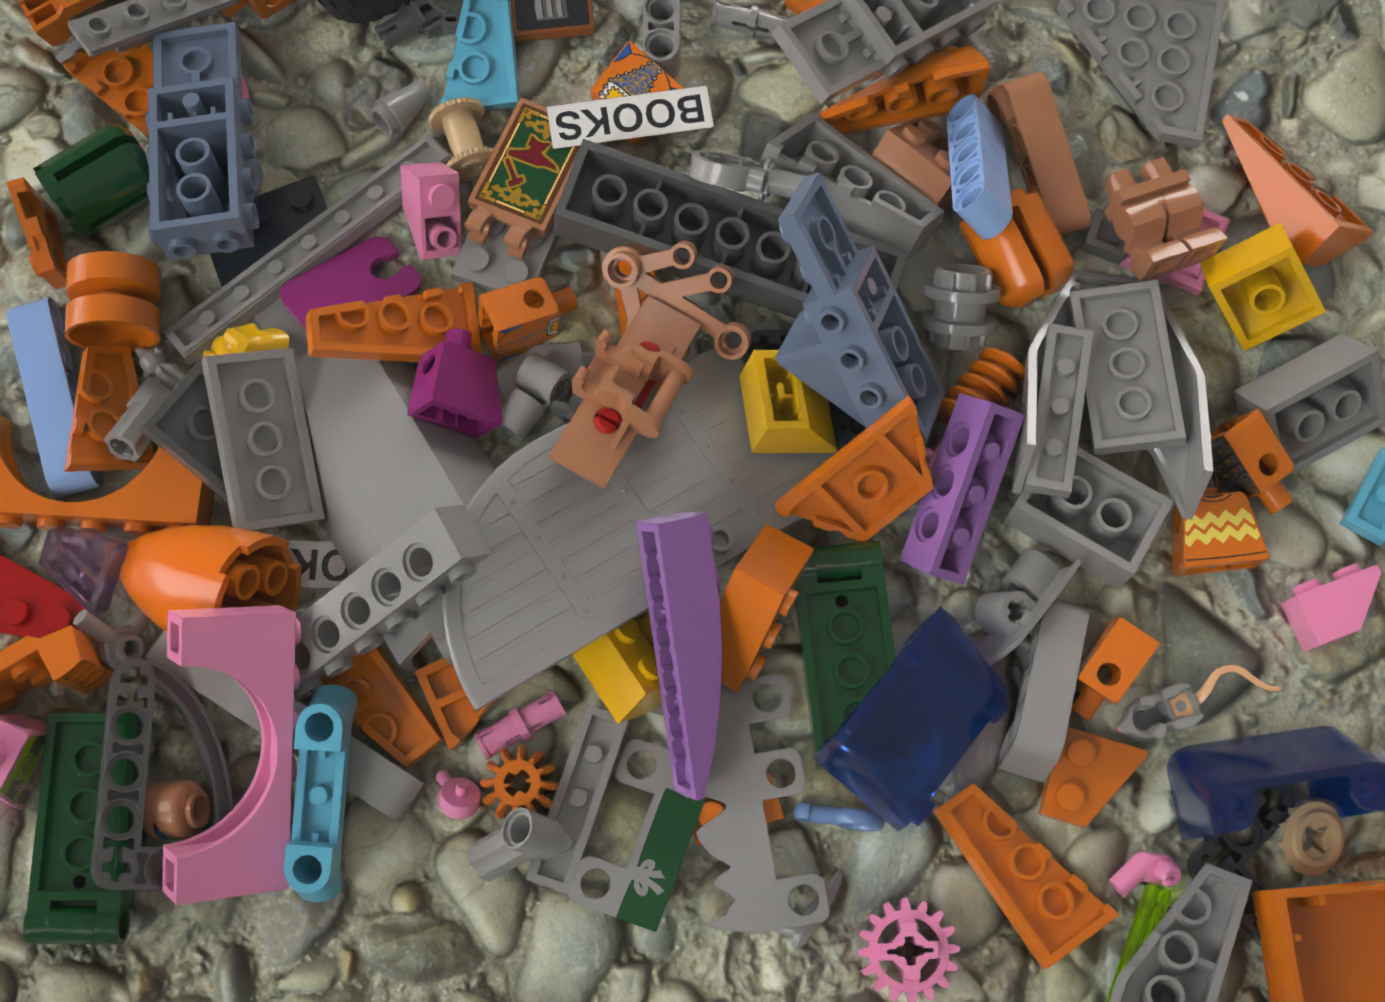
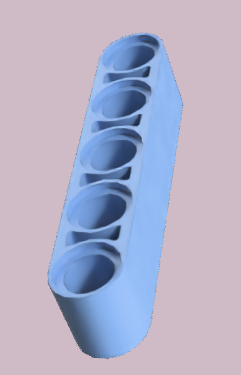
(978, 167)
(50, 390)

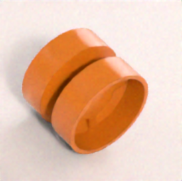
(113, 300)

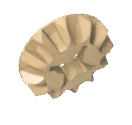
(1326, 838)

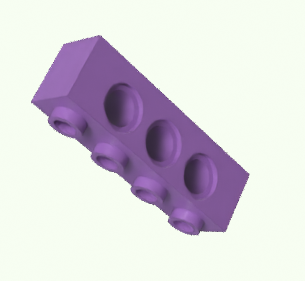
(964, 490)

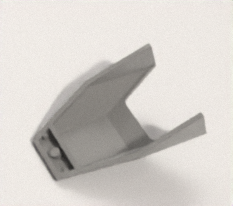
(1183, 467)

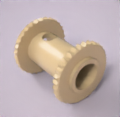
(459, 122)

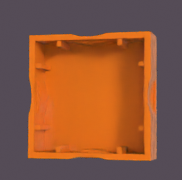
(1323, 942)

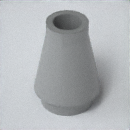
(398, 109)

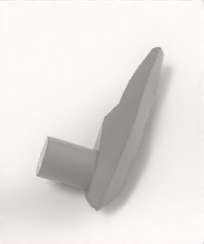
(803, 934)

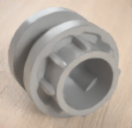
(960, 306)

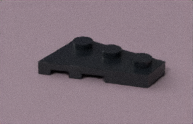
(280, 216)

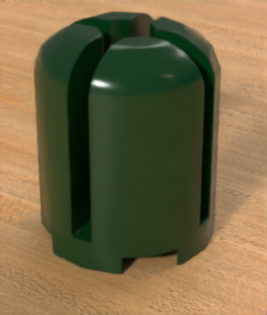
(97, 179)

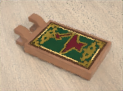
(520, 181)

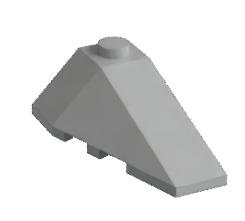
(1190, 945)

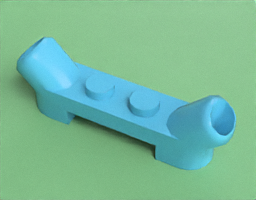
(320, 793)

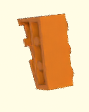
(755, 599)

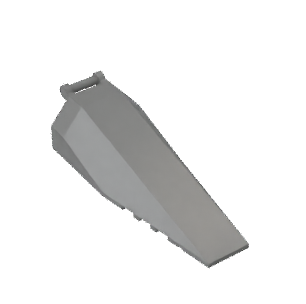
(378, 463)

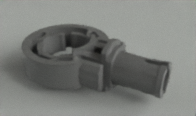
(413, 21)

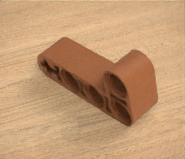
(1042, 148)

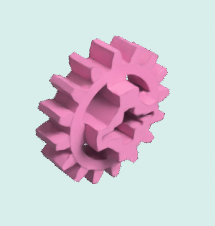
(908, 973)

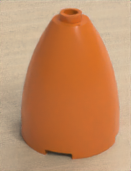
(208, 570)

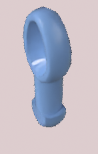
(847, 817)

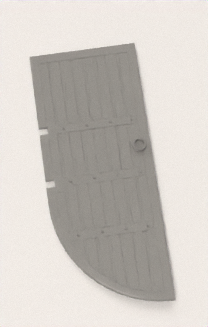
(570, 550)

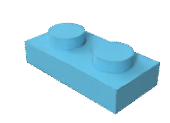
(1367, 508)

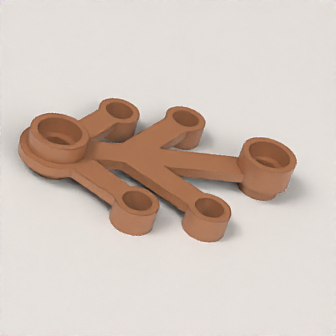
(673, 292)

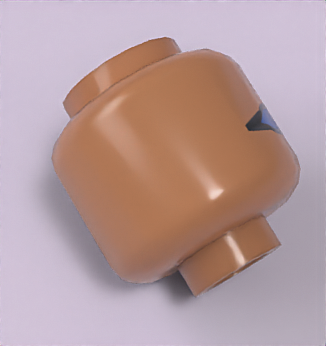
(175, 810)

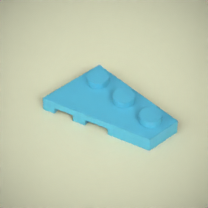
(484, 56)

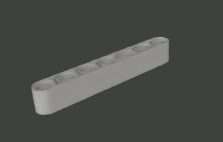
(369, 772)

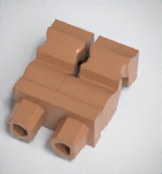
(1159, 212)

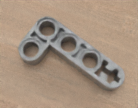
(1046, 692)

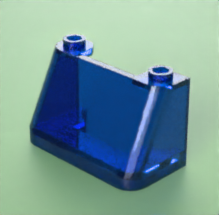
(916, 722)
(1217, 779)

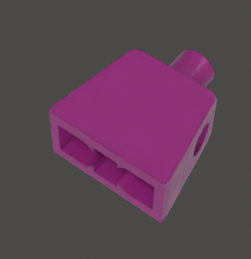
(457, 387)

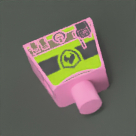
(20, 757)

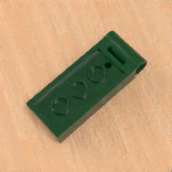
(847, 645)
(58, 902)

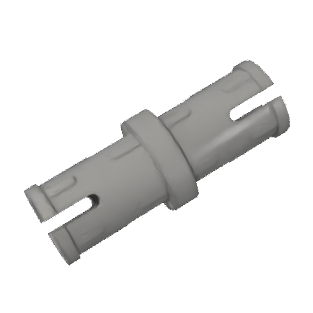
(745, 20)

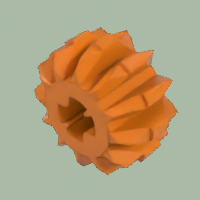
(519, 768)

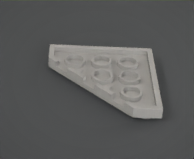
(1155, 56)

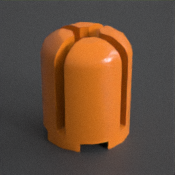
(1027, 255)

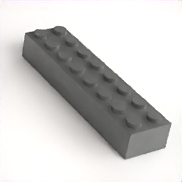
(648, 207)

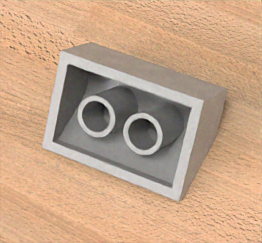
(1319, 399)
(1102, 522)

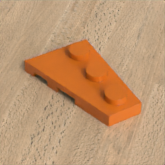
(103, 390)

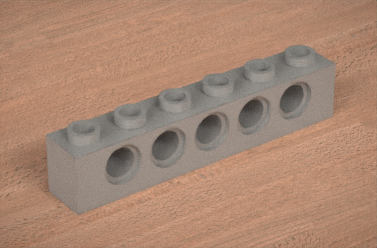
(386, 593)

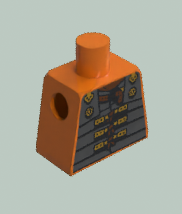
(1251, 460)

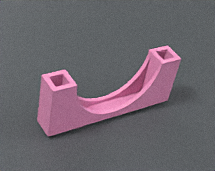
(248, 845)

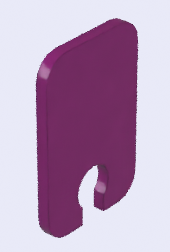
(348, 280)

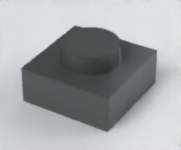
(1102, 239)

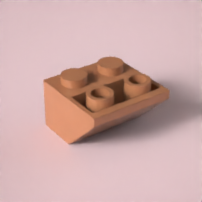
(918, 157)

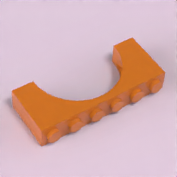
(154, 500)

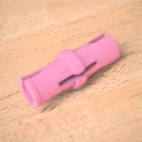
(520, 724)

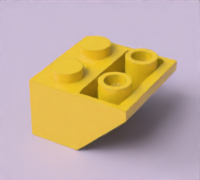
(783, 410)
(624, 669)

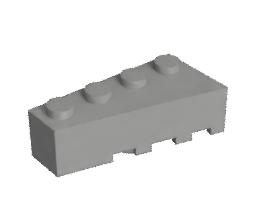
(865, 191)

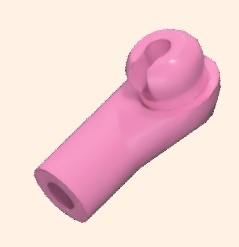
(1146, 868)

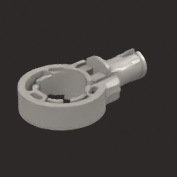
(743, 174)

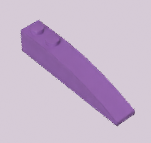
(686, 639)

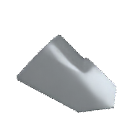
(532, 384)
(1012, 614)

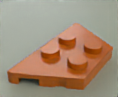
(866, 479)

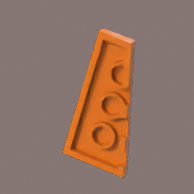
(118, 80)
(393, 327)
(388, 708)
(1035, 892)

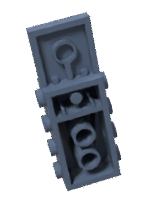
(200, 144)
(853, 330)

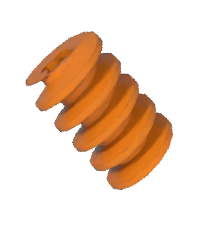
(985, 380)

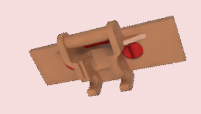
(619, 385)

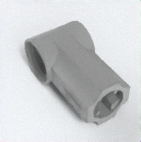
(125, 438)
(520, 839)

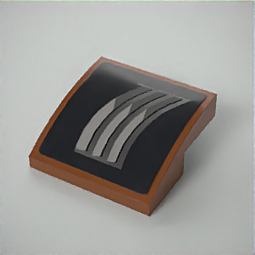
(551, 19)

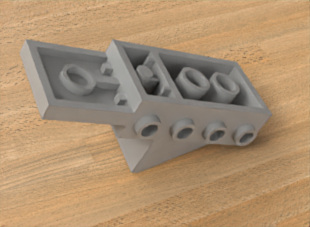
(871, 39)

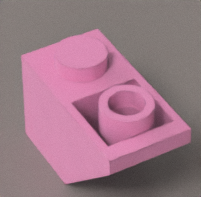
(432, 208)
(1331, 610)

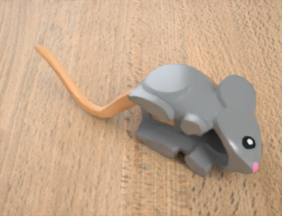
(1175, 706)

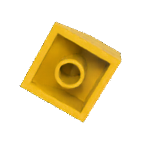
(1262, 287)

